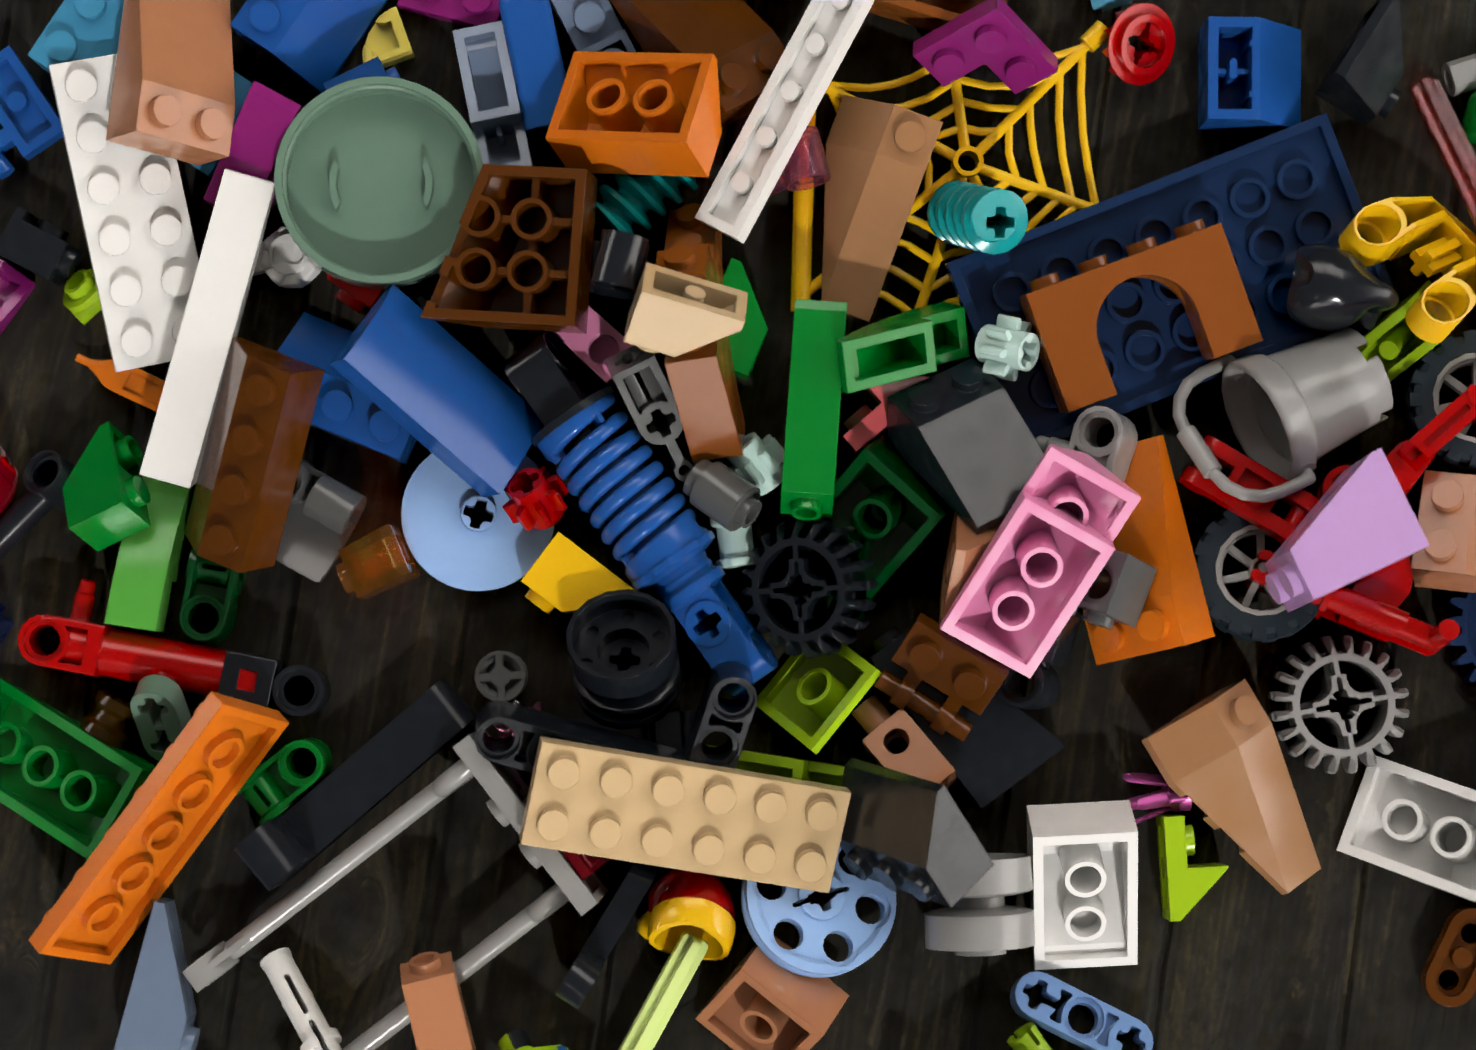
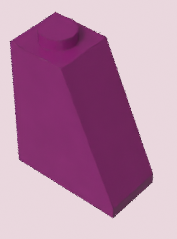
(256, 136)

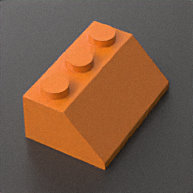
(638, 113)

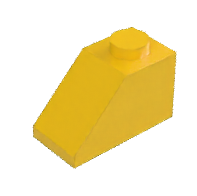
(568, 577)

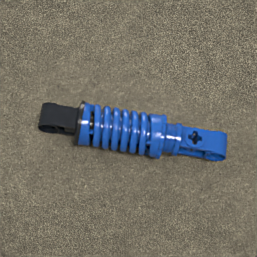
(648, 533)

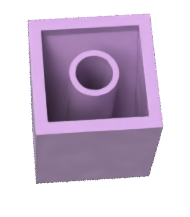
(1347, 535)

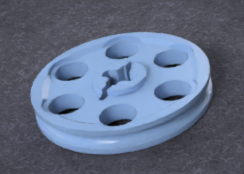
(814, 924)

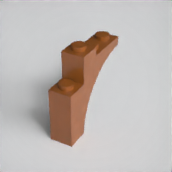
(704, 377)

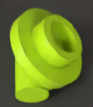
(82, 295)

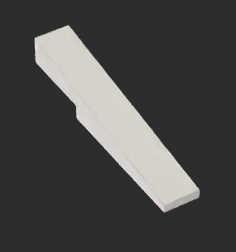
(208, 328)

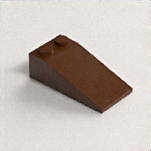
(727, 28)

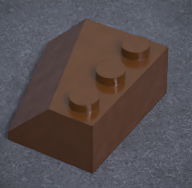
(521, 252)

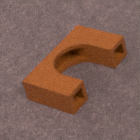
(1193, 266)

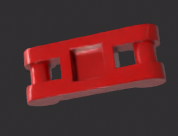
(1254, 476)

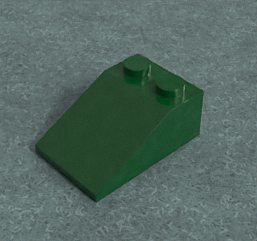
(885, 510)

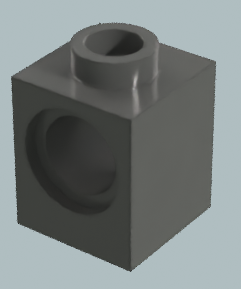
(1118, 592)

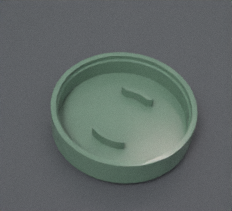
(376, 180)

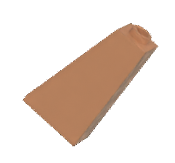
(435, 1003)

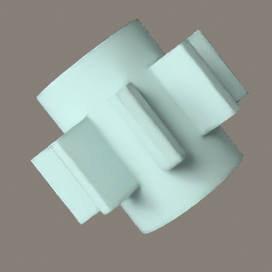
(1007, 347)
(760, 462)

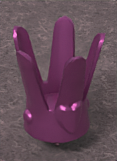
(1162, 798)

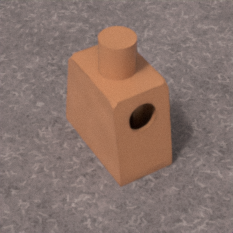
(920, 757)

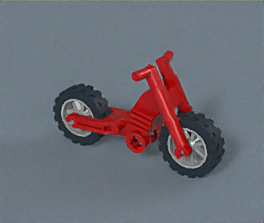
(1375, 599)

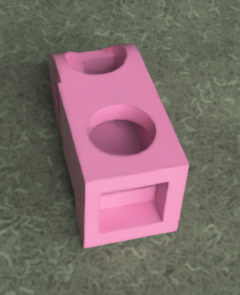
(596, 345)

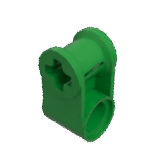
(279, 785)

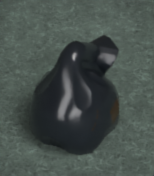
(1335, 290)

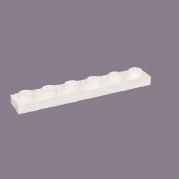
(781, 115)

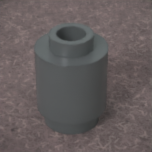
(723, 495)

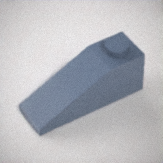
(160, 998)

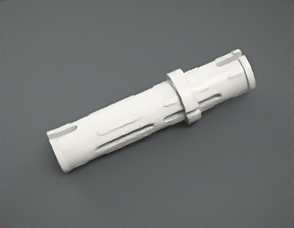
(284, 972)

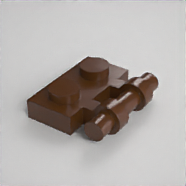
(949, 666)

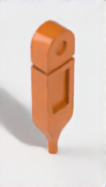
(131, 383)

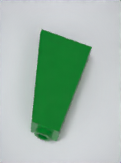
(813, 410)

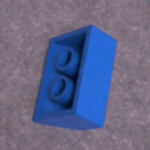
(307, 35)
(340, 405)

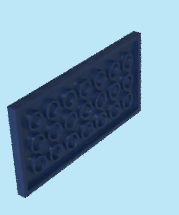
(1270, 203)

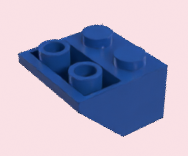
(1248, 75)

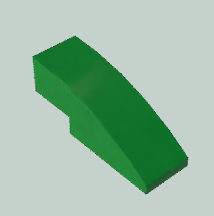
(903, 346)

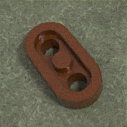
(1452, 954)

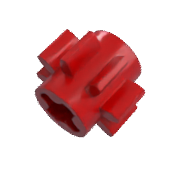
(535, 498)

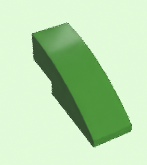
(150, 561)

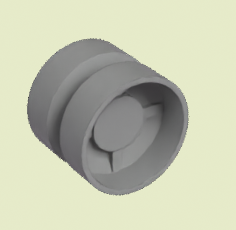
(981, 920)

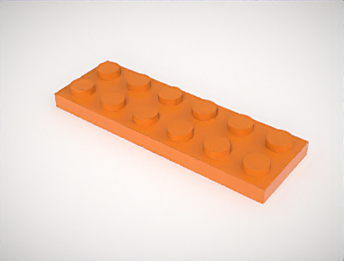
(159, 829)

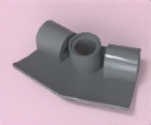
(318, 522)

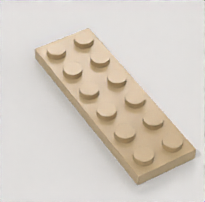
(684, 815)

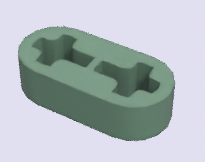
(152, 720)

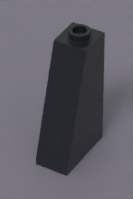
(999, 747)

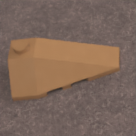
(875, 172)
(1235, 772)

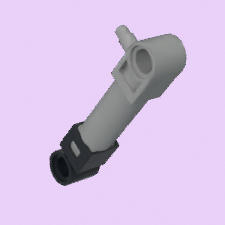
(1116, 459)

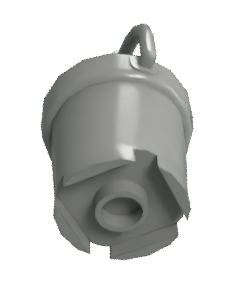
(1289, 408)

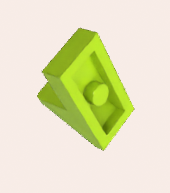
(1181, 882)

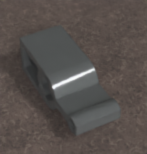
(645, 400)

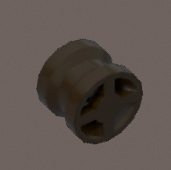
(110, 720)

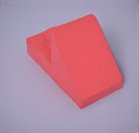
(868, 424)

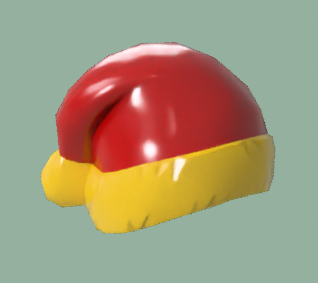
(691, 904)

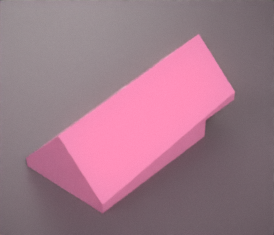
(1041, 559)

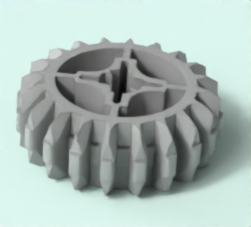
(1344, 727)

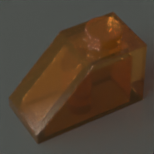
(376, 563)

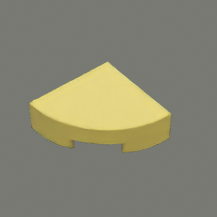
(388, 40)

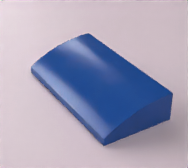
(438, 392)

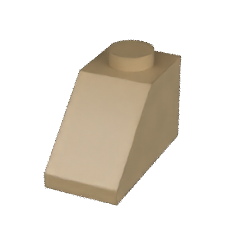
(681, 312)

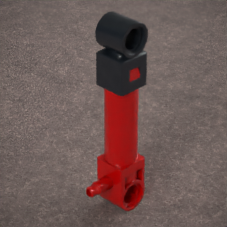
(197, 669)

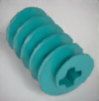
(637, 197)
(977, 217)

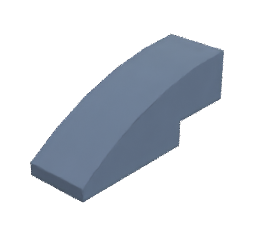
(492, 95)

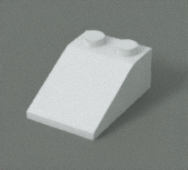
(1415, 827)
(1084, 884)

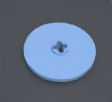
(451, 548)

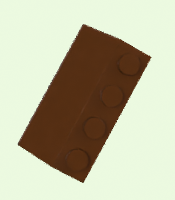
(252, 456)

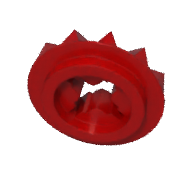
(1154, 30)

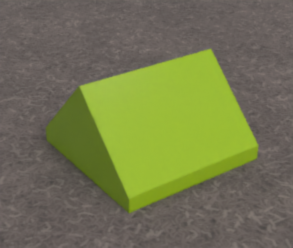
(817, 694)

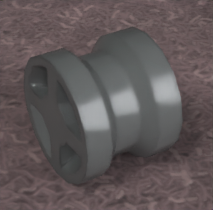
(493, 677)

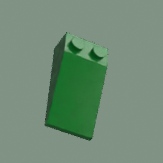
(61, 773)

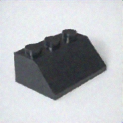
(909, 835)

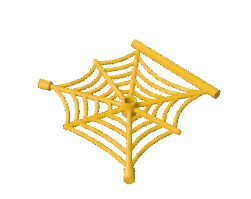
(802, 227)

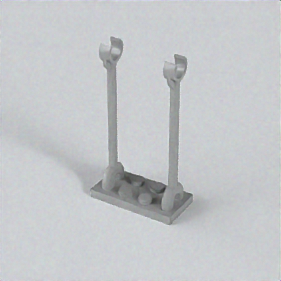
(507, 805)

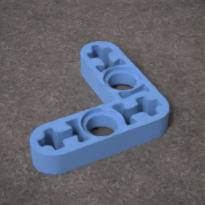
(1108, 1019)

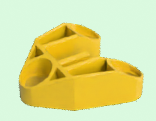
(1436, 245)

